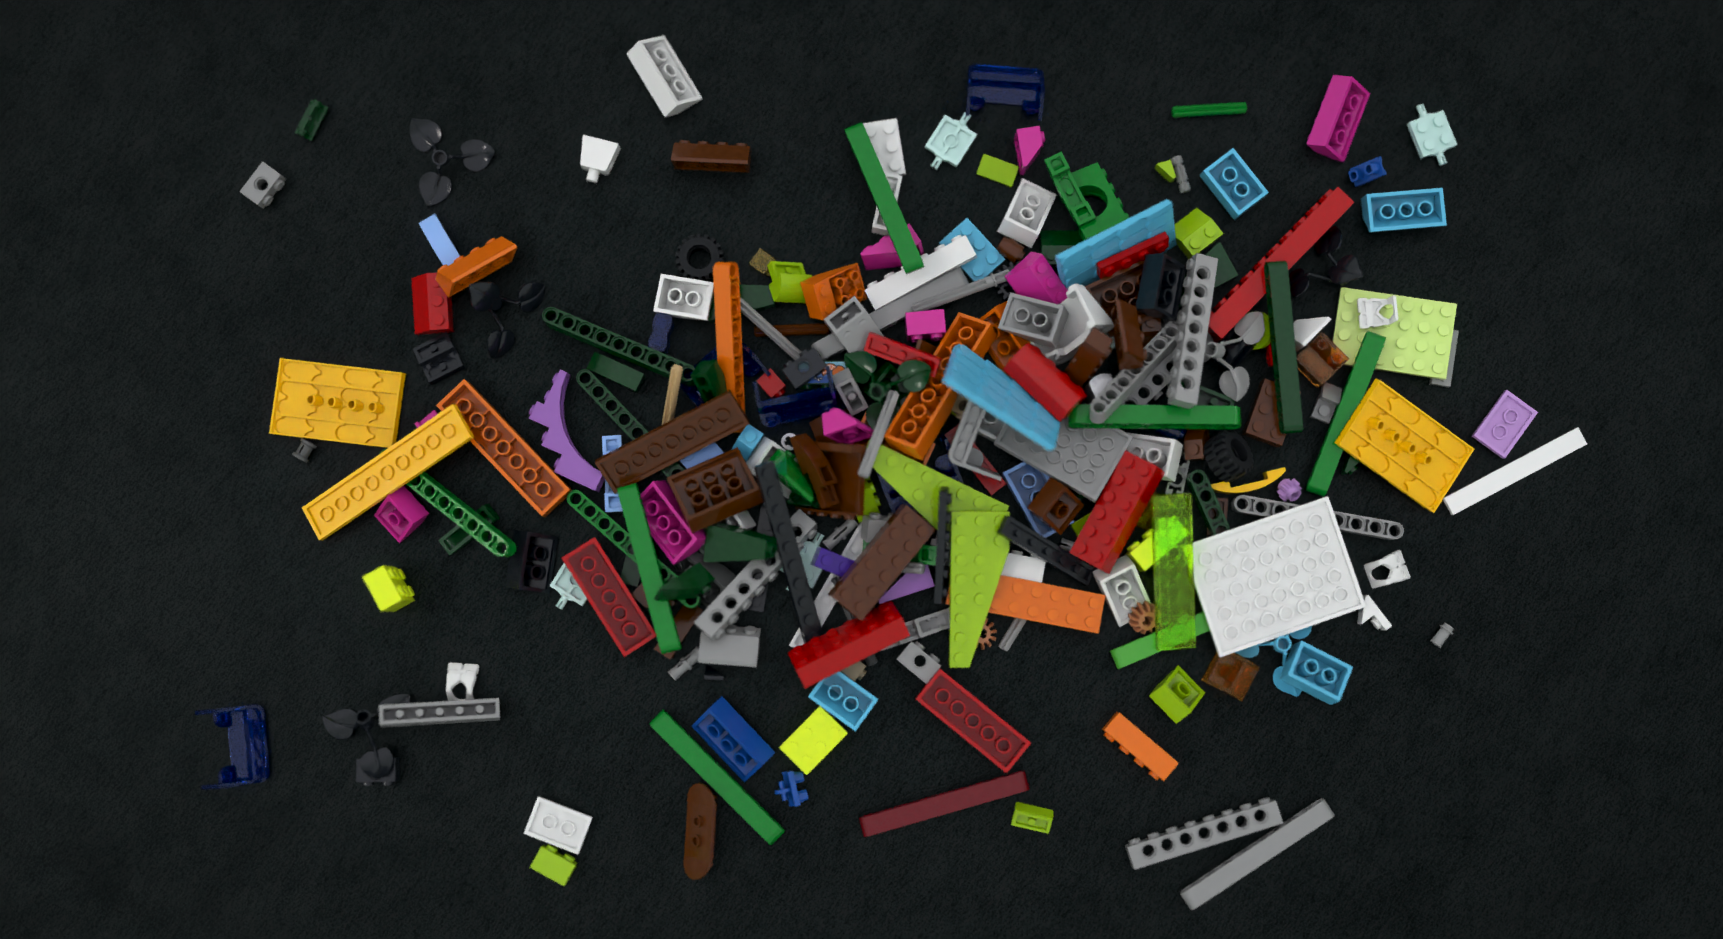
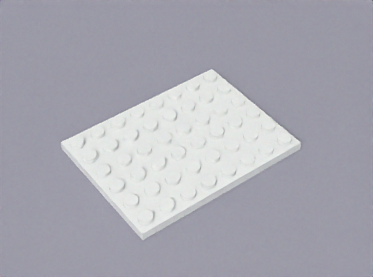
(1274, 576)

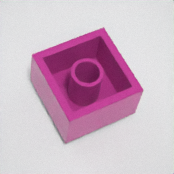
(925, 325)

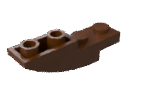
(818, 468)

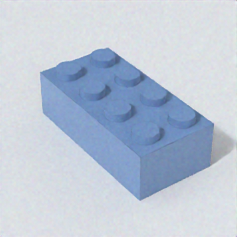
(1024, 485)

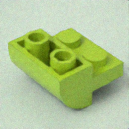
(786, 281)

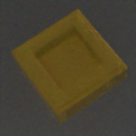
(761, 261)

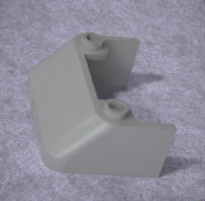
(961, 448)

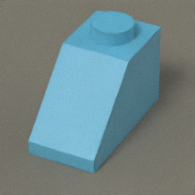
(748, 441)

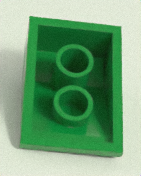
(791, 474)

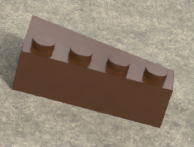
(1089, 357)

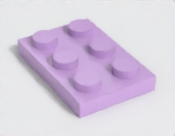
(1504, 424)

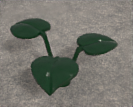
(862, 364)

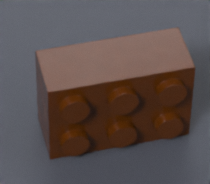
(1263, 416)

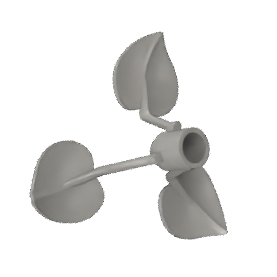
(1236, 381)

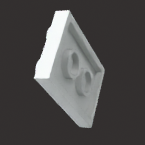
(887, 145)
(558, 825)

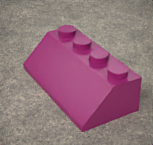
(1338, 117)
(668, 523)

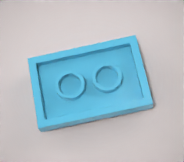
(987, 256)

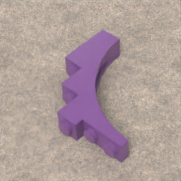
(557, 439)

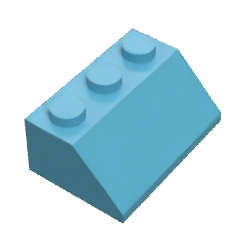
(844, 699)

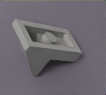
(1326, 402)

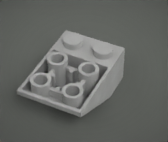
(851, 325)

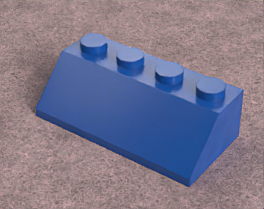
(733, 739)

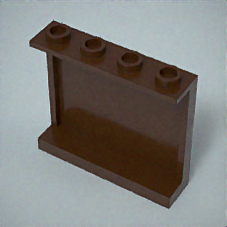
(850, 489)

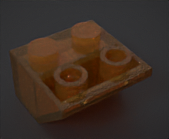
(1320, 359)

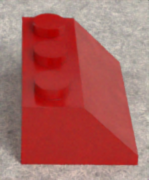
(431, 306)

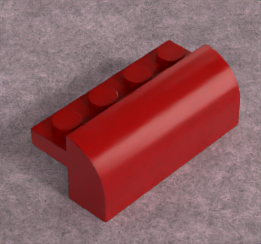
(1045, 381)

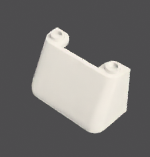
(1082, 318)

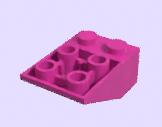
(884, 254)

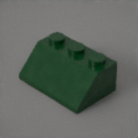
(1056, 241)

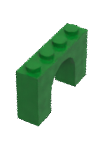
(1093, 181)

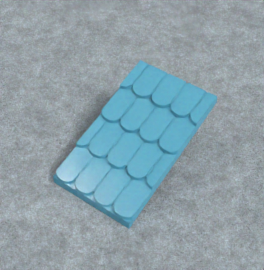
(1080, 261)
(1000, 396)

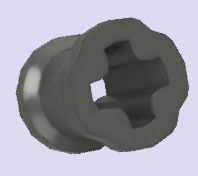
(304, 450)

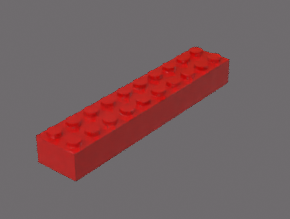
(1292, 248)

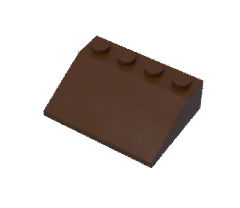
(1122, 286)
(715, 490)

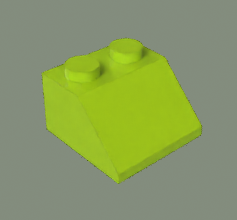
(1196, 232)
(1177, 694)

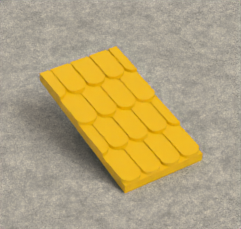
(337, 403)
(1404, 445)

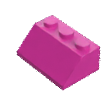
(1037, 280)

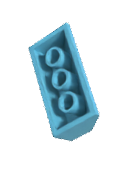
(1404, 210)

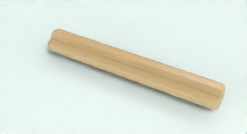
(672, 393)

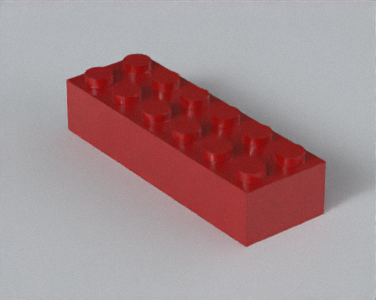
(1117, 512)
(609, 596)
(848, 644)
(973, 720)

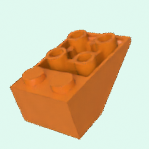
(832, 289)

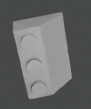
(736, 647)

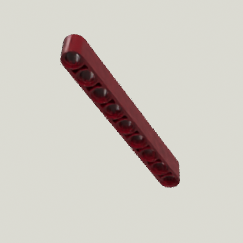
(944, 803)

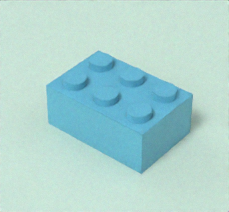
(1233, 183)
(1316, 672)

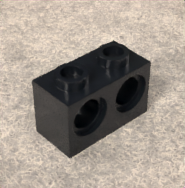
(1236, 353)

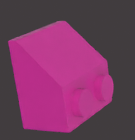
(1028, 146)
(844, 427)
(401, 513)

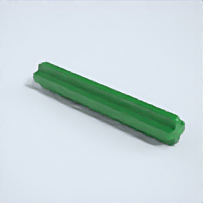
(1209, 109)

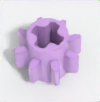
(1289, 490)

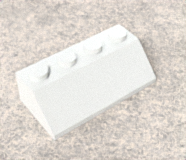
(663, 75)

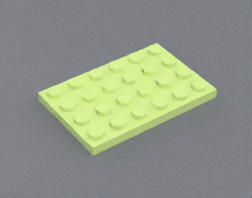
(1413, 345)

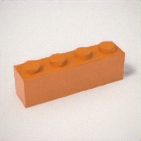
(1140, 746)

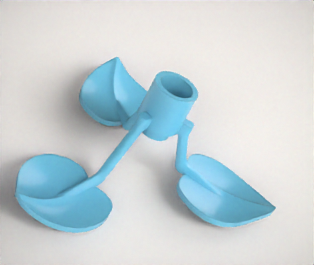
(1281, 645)

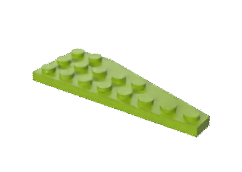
(921, 487)
(975, 570)

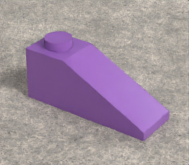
(908, 584)

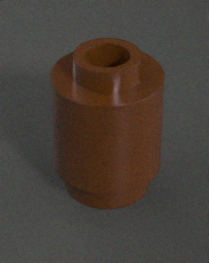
(1011, 250)

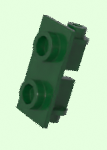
(311, 119)
(797, 500)

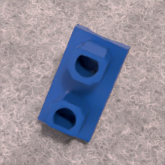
(1367, 171)
(789, 789)

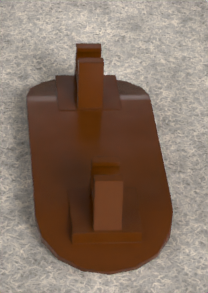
(699, 831)

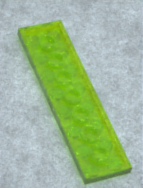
(1173, 571)

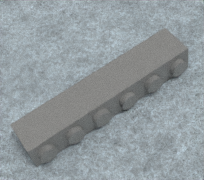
(439, 712)

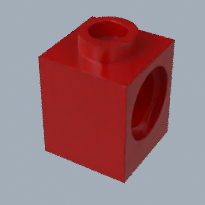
(772, 385)

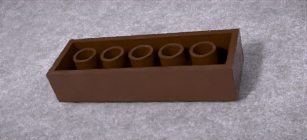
(881, 562)

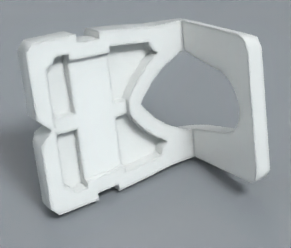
(1370, 314)
(1392, 561)
(462, 674)

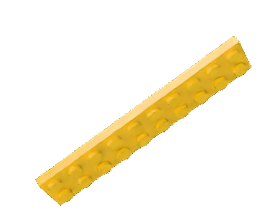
(388, 472)

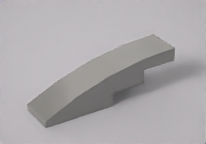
(925, 626)

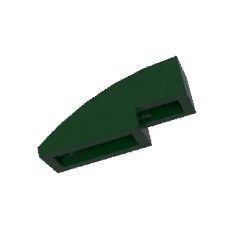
(616, 371)
(458, 538)

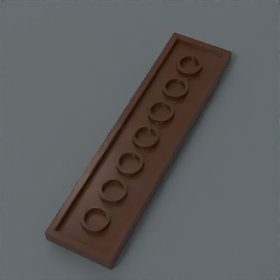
(672, 441)

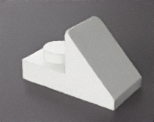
(1372, 611)

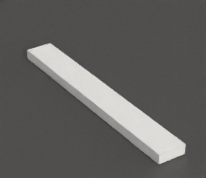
(1514, 471)
(823, 601)

